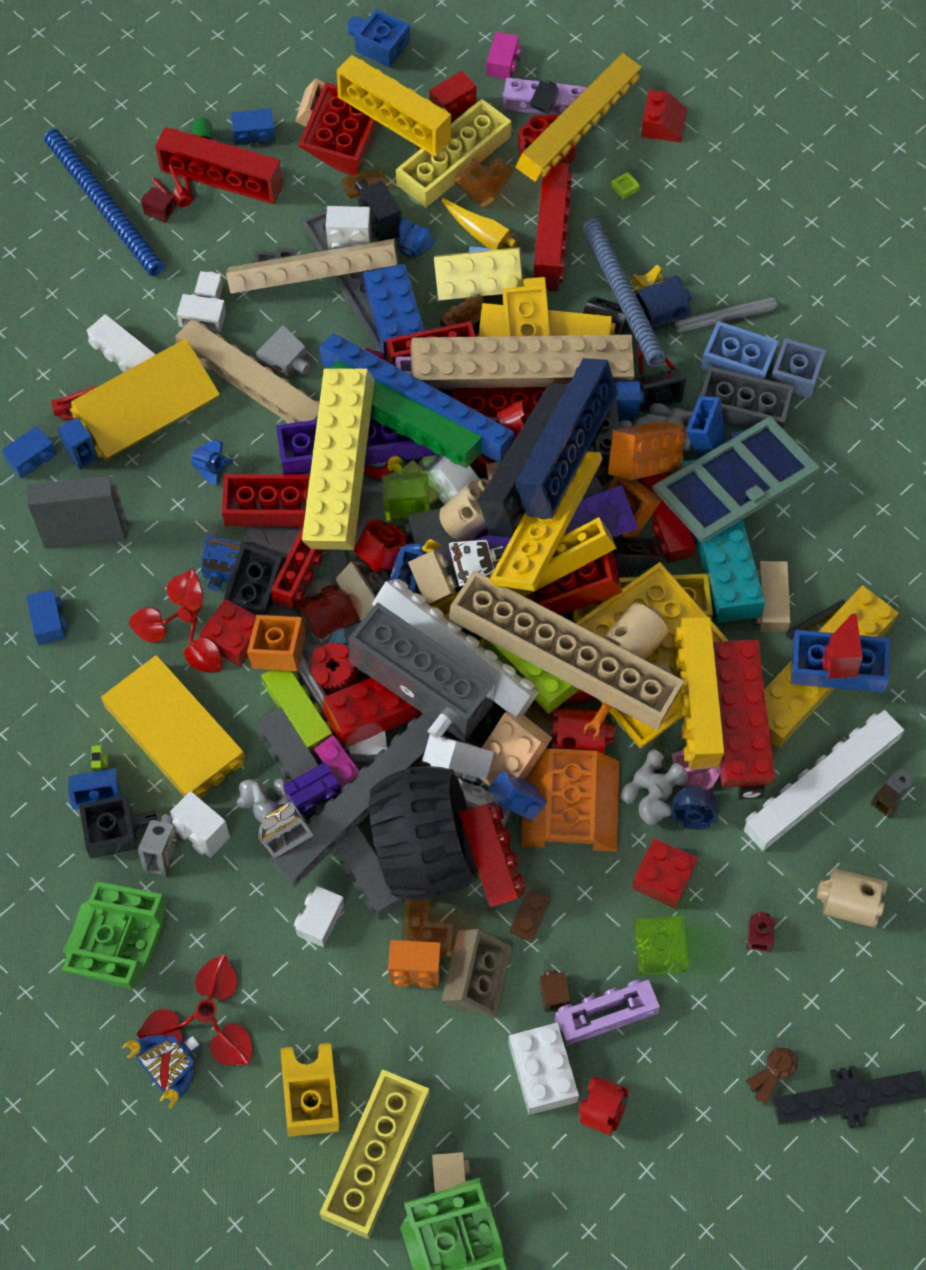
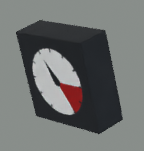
(751, 792)

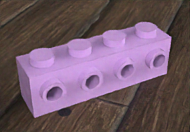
(520, 92)

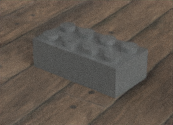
(747, 398)

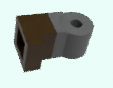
(895, 787)

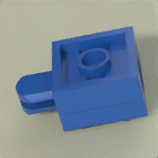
(380, 36)

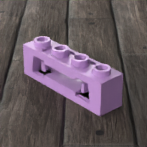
(644, 999)

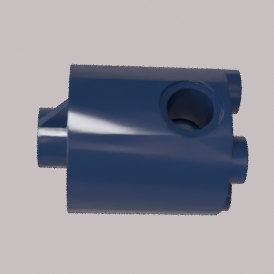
(665, 301)

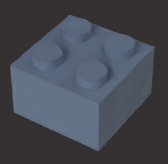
(798, 366)

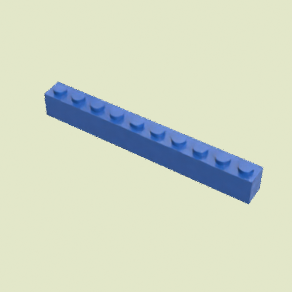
(495, 437)

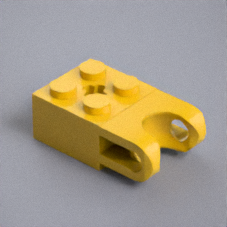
(310, 1084)

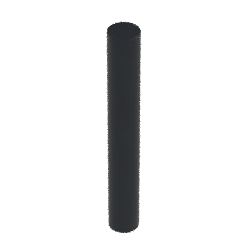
(816, 619)

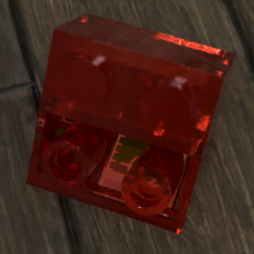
(327, 611)

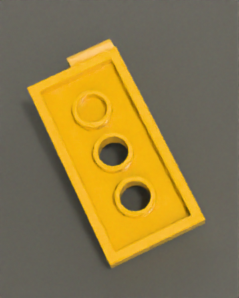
(526, 307)

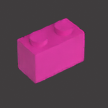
(503, 55)
(337, 760)

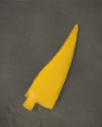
(485, 230)

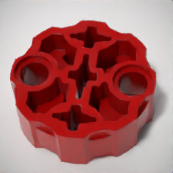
(534, 128)

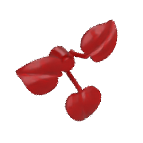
(184, 591)
(214, 980)

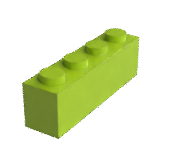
(297, 706)

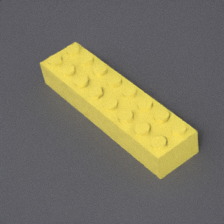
(338, 459)

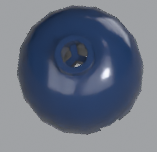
(695, 807)

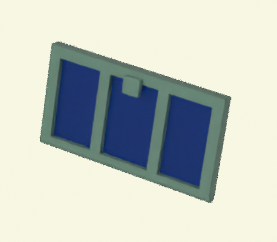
(736, 479)

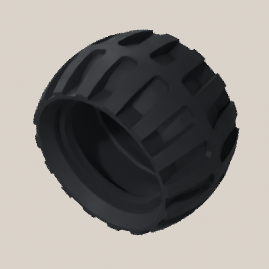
(421, 833)

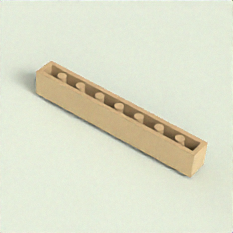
(312, 266)
(248, 375)

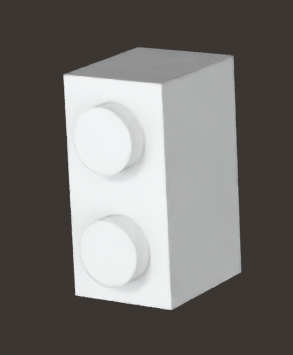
(202, 310)
(319, 916)

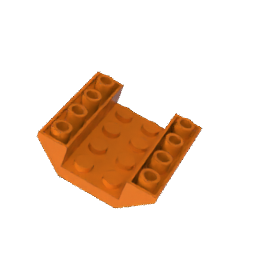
(580, 800)

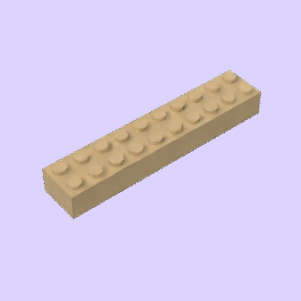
(515, 359)
(566, 650)

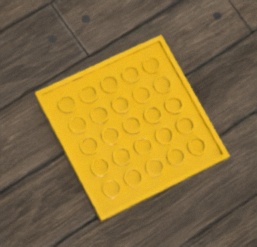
(664, 593)

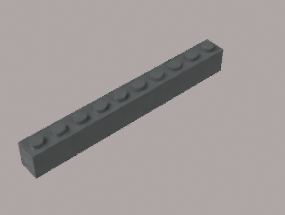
(352, 805)
(354, 849)

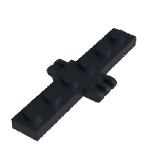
(849, 1097)

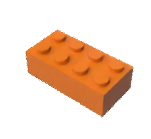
(646, 449)

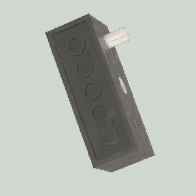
(421, 672)

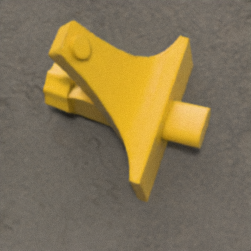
(650, 278)

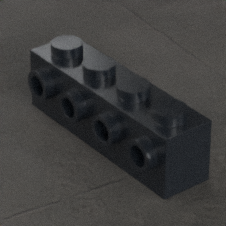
(603, 439)

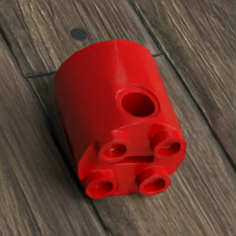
(569, 730)

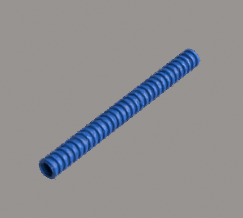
(104, 202)

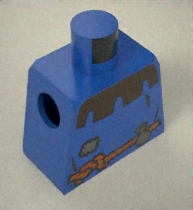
(218, 560)

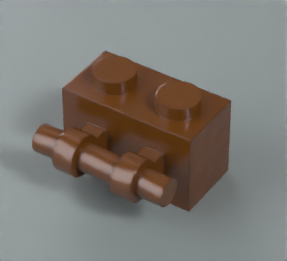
(467, 311)

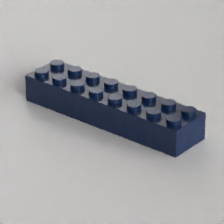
(566, 438)

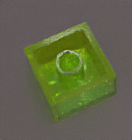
(405, 495)
(660, 945)

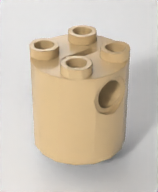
(462, 513)
(639, 630)
(852, 897)

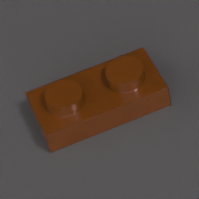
(530, 915)

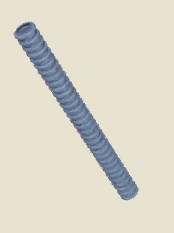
(624, 293)

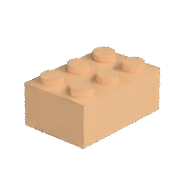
(516, 747)

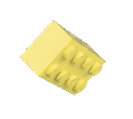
(478, 273)

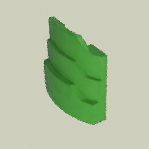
(115, 935)
(453, 1230)

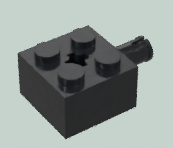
(384, 210)
(121, 835)

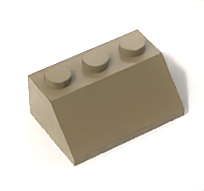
(362, 585)
(476, 973)

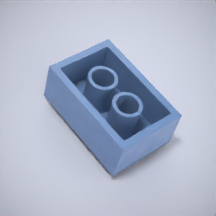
(739, 351)

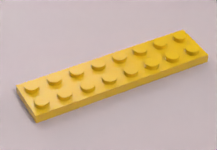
(538, 538)

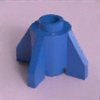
(413, 239)
(208, 460)

